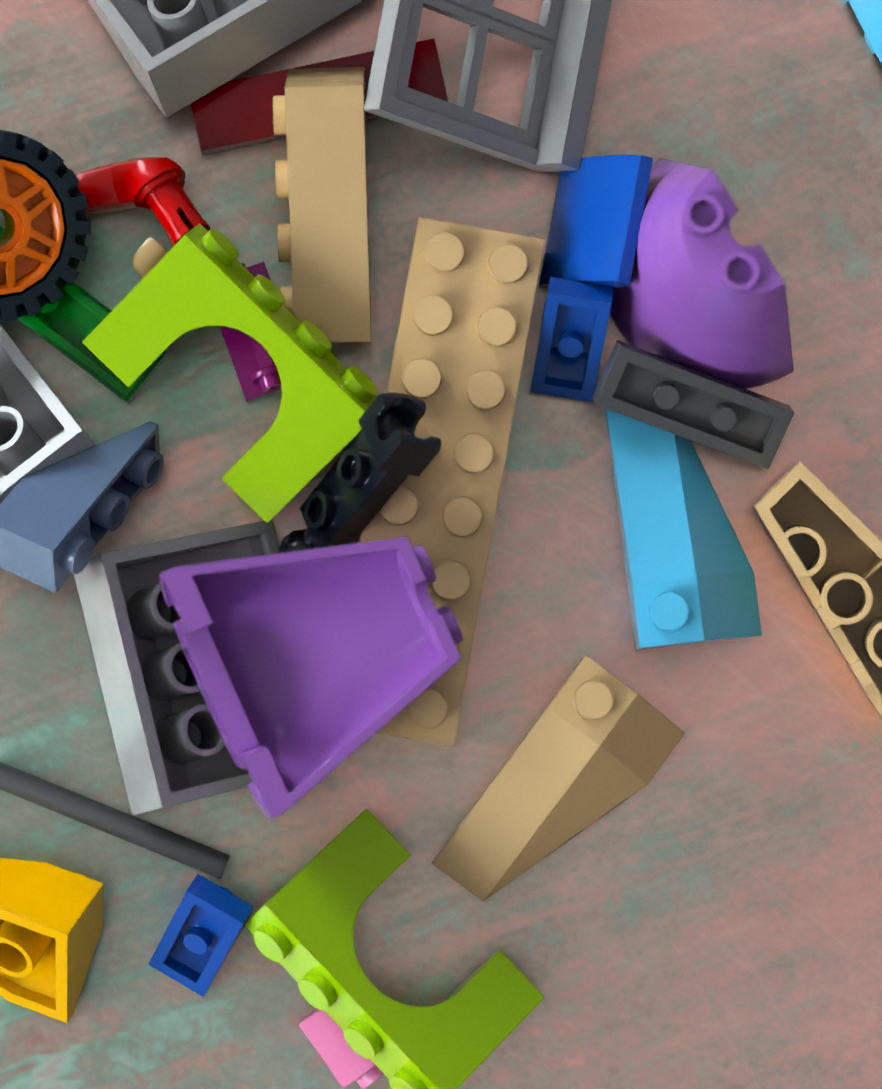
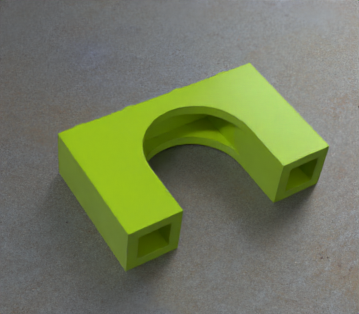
(207, 286)
(311, 936)

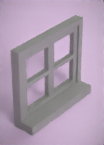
(558, 89)

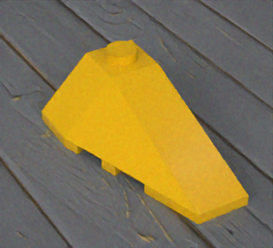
(47, 935)

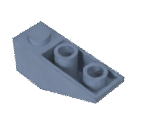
(68, 507)

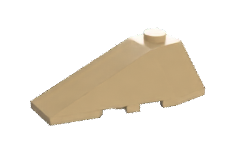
(568, 771)

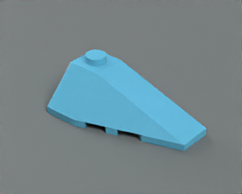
(677, 543)

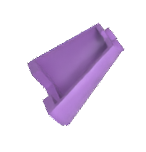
(699, 290)
(309, 653)

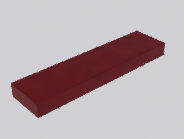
(242, 109)

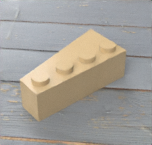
(326, 200)
(835, 564)

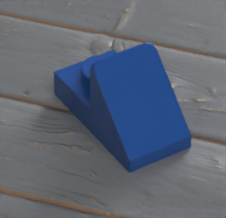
(571, 339)
(201, 934)

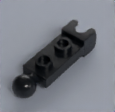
(365, 474)

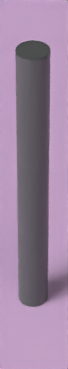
(112, 821)

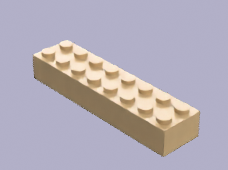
(464, 358)

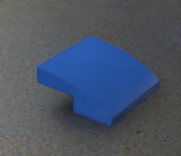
(597, 220)

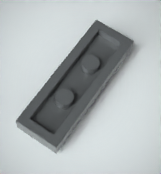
(692, 404)

